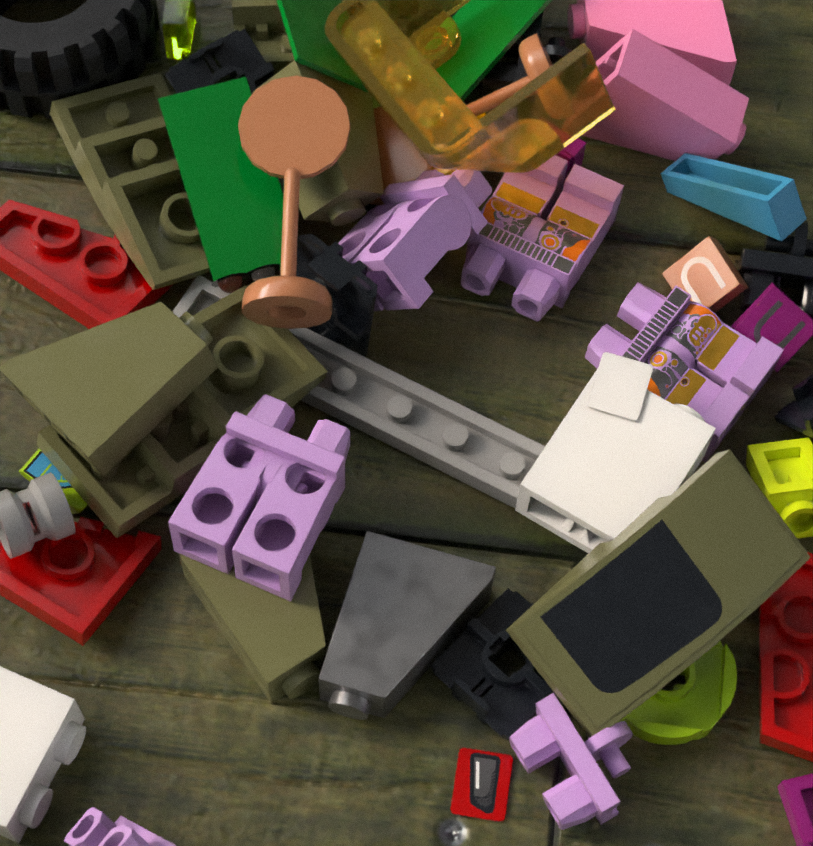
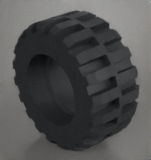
(73, 54)

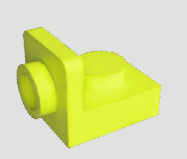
(786, 479)

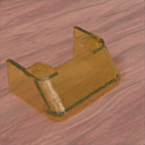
(396, 57)

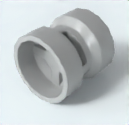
(34, 515)

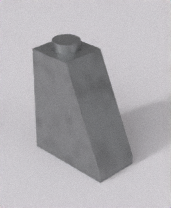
(396, 621)

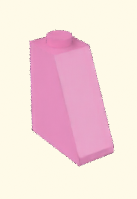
(686, 27)
(666, 103)

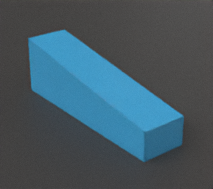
(738, 193)

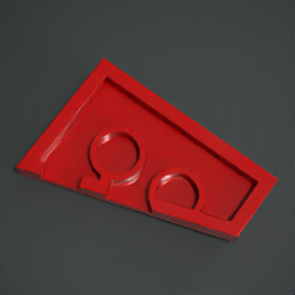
(70, 266)
(78, 577)
(787, 665)

